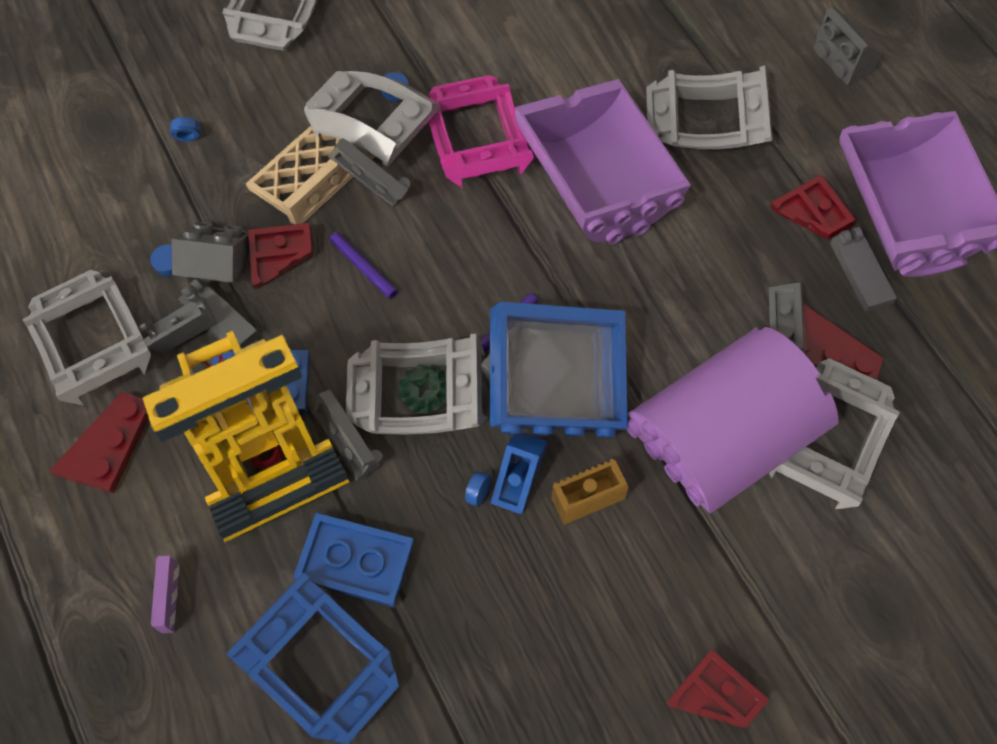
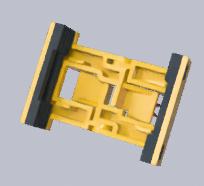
(226, 431)

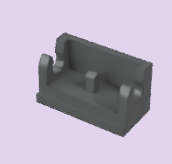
(179, 325)

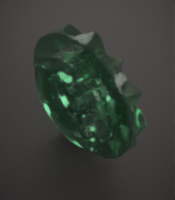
(431, 399)

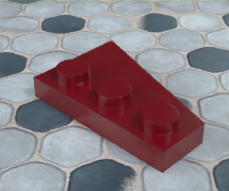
(828, 341)
(106, 446)

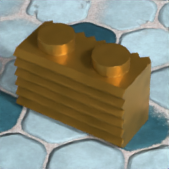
(589, 491)

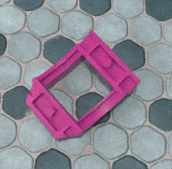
(487, 158)

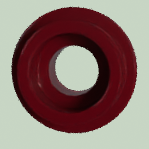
(261, 465)

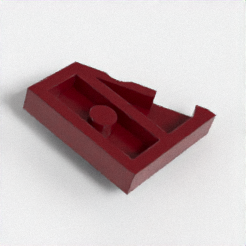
(815, 208)
(278, 251)
(719, 693)

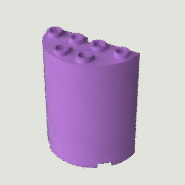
(603, 160)
(923, 191)
(735, 417)

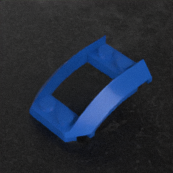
(279, 624)

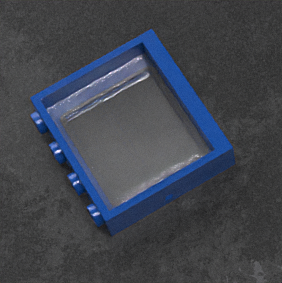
(557, 369)

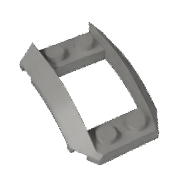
(265, 30)
(753, 105)
(392, 136)
(101, 367)
(462, 376)
(827, 475)

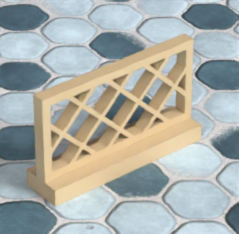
(307, 195)

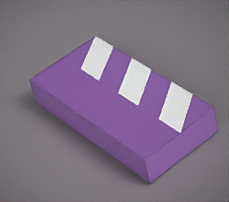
(165, 594)

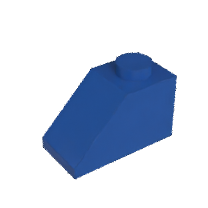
(518, 471)

